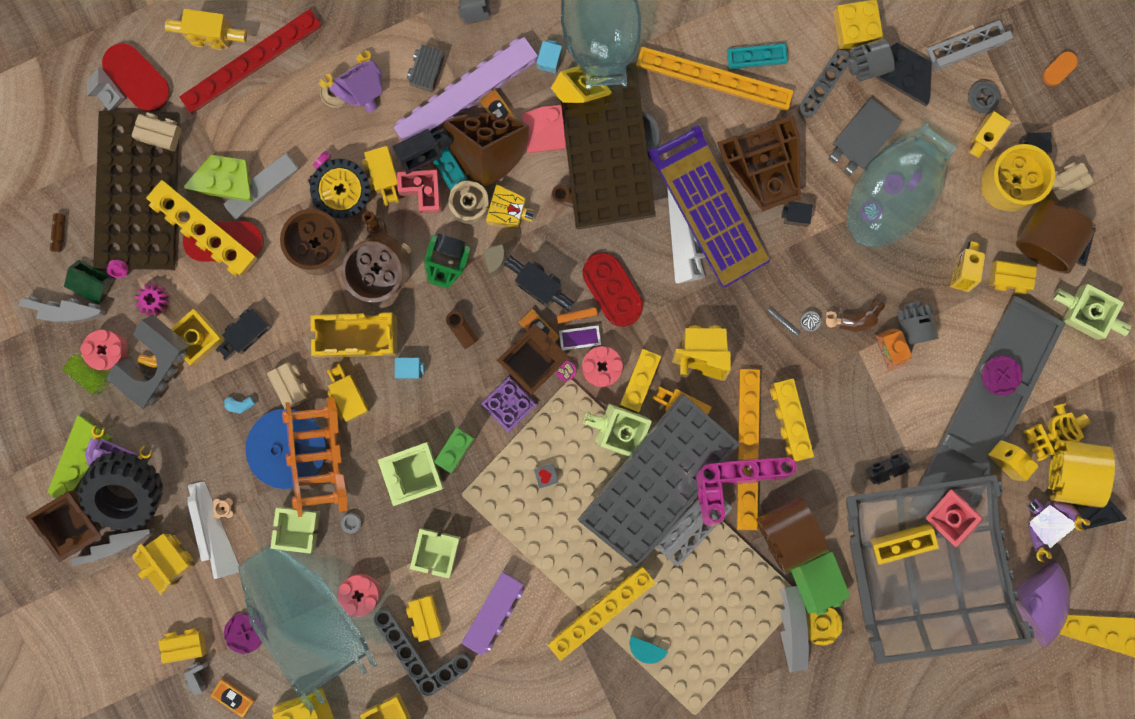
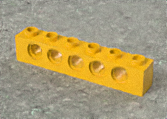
(163, 193)
(601, 613)

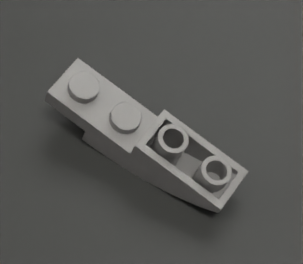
(65, 312)

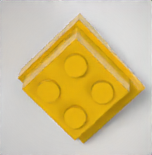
(704, 351)
(163, 562)
(296, 708)

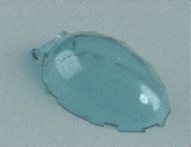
(601, 37)
(898, 189)

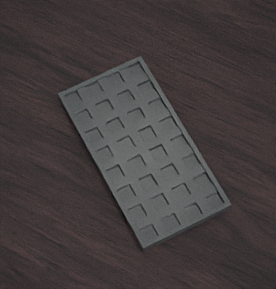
(657, 481)

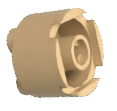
(471, 191)

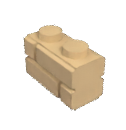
(156, 132)
(1070, 182)
(288, 385)

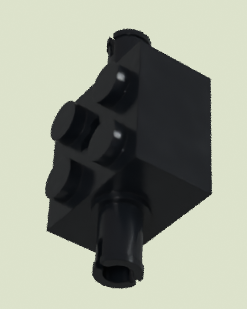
(538, 284)

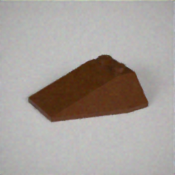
(766, 162)

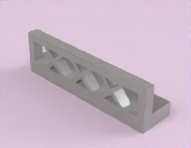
(969, 49)
(683, 529)

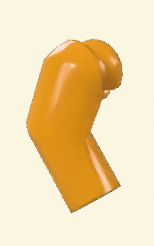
(147, 360)

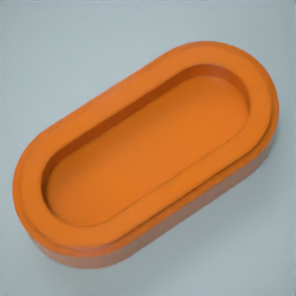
(1059, 69)

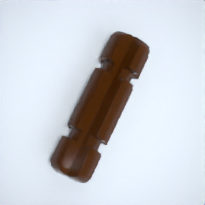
(57, 232)

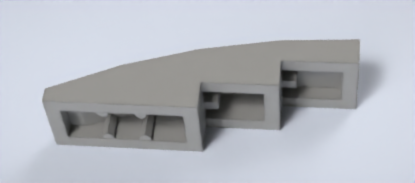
(264, 184)
(117, 544)
(796, 629)

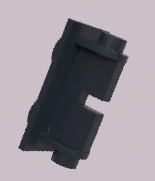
(880, 471)

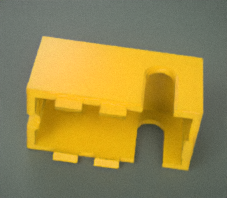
(354, 335)

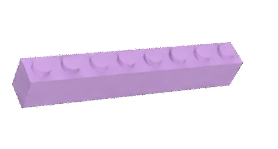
(469, 90)

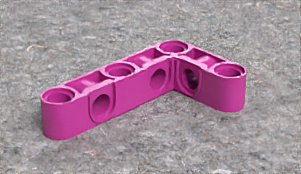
(711, 492)

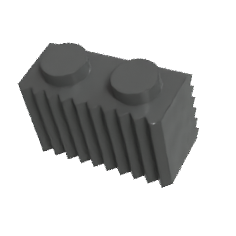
(426, 68)

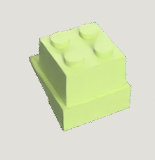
(410, 474)

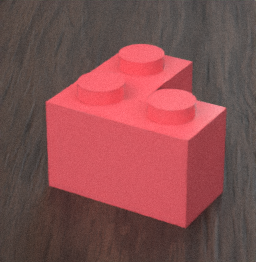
(423, 184)

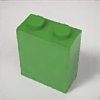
(455, 450)
(821, 584)

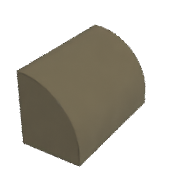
(495, 259)

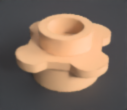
(222, 513)

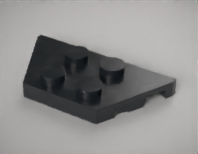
(910, 74)
(1100, 516)

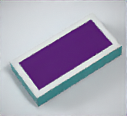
(580, 338)

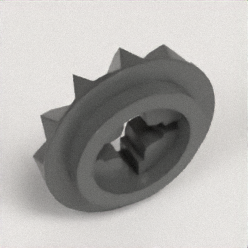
(988, 90)

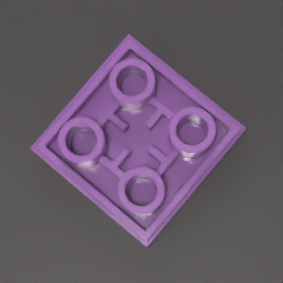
(508, 404)

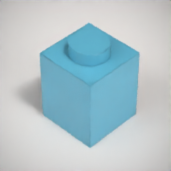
(549, 56)
(408, 368)

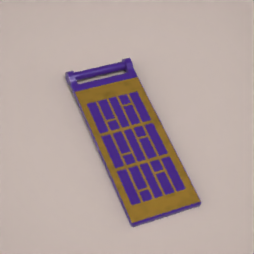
(710, 208)

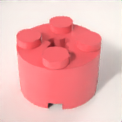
(94, 345)
(601, 355)
(364, 584)

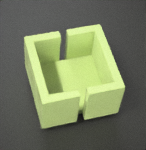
(295, 531)
(435, 552)

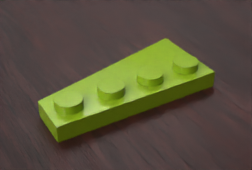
(73, 460)

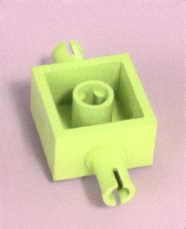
(1103, 307)
(610, 429)

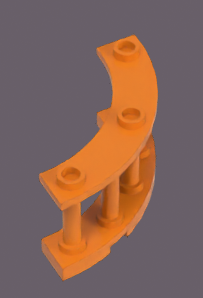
(333, 454)

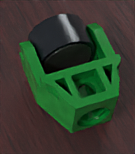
(450, 247)

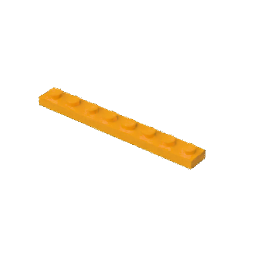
(714, 78)
(749, 446)

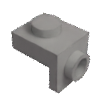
(194, 681)

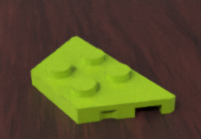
(222, 178)

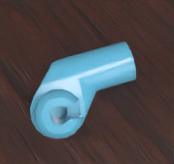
(238, 407)

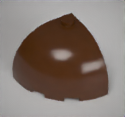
(486, 145)

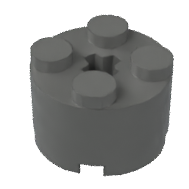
(474, 11)

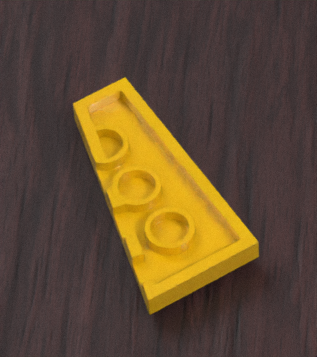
(1103, 631)

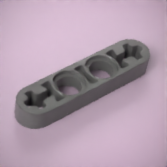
(824, 83)

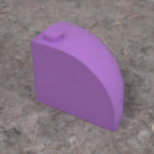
(1045, 602)

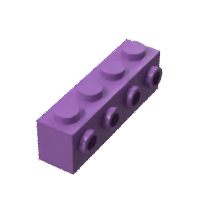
(492, 613)

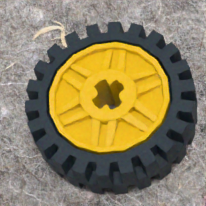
(331, 175)

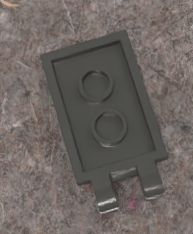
(865, 136)

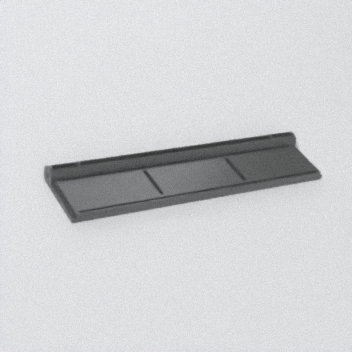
(986, 418)

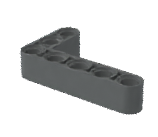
(416, 657)

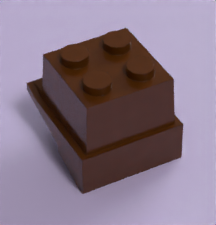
(533, 359)
(64, 526)

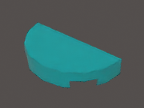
(646, 651)

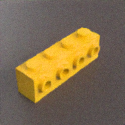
(792, 420)

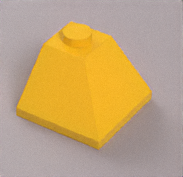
(571, 87)

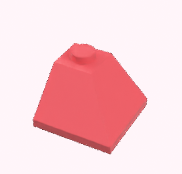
(545, 129)
(954, 518)

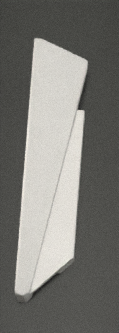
(684, 246)
(210, 533)

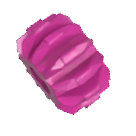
(152, 292)

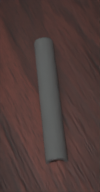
(784, 322)

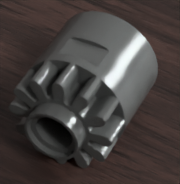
(871, 60)
(917, 323)

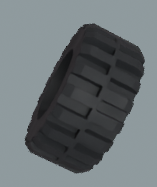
(114, 510)

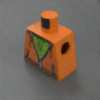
(893, 348)

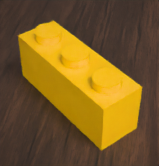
(640, 380)
(904, 543)

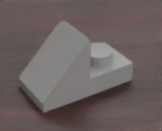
(101, 86)

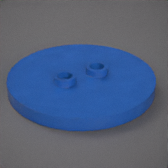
(269, 445)

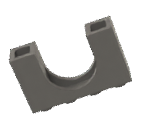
(168, 351)

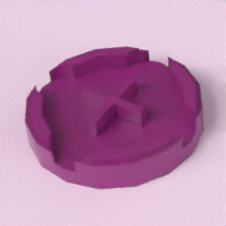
(1001, 375)
(241, 635)

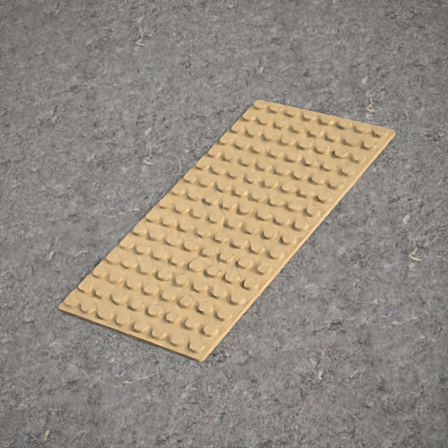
(703, 612)

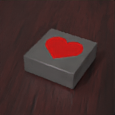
(546, 476)

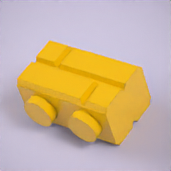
(1012, 276)
(425, 618)
(182, 646)

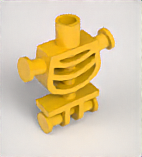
(1071, 426)

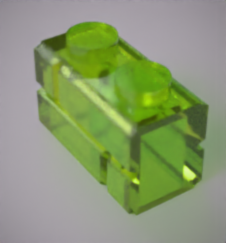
(89, 378)

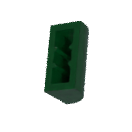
(88, 281)

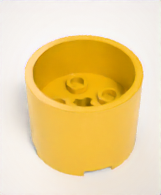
(1033, 176)
(1081, 473)

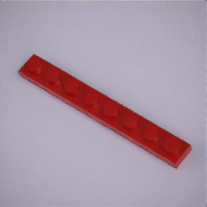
(250, 61)

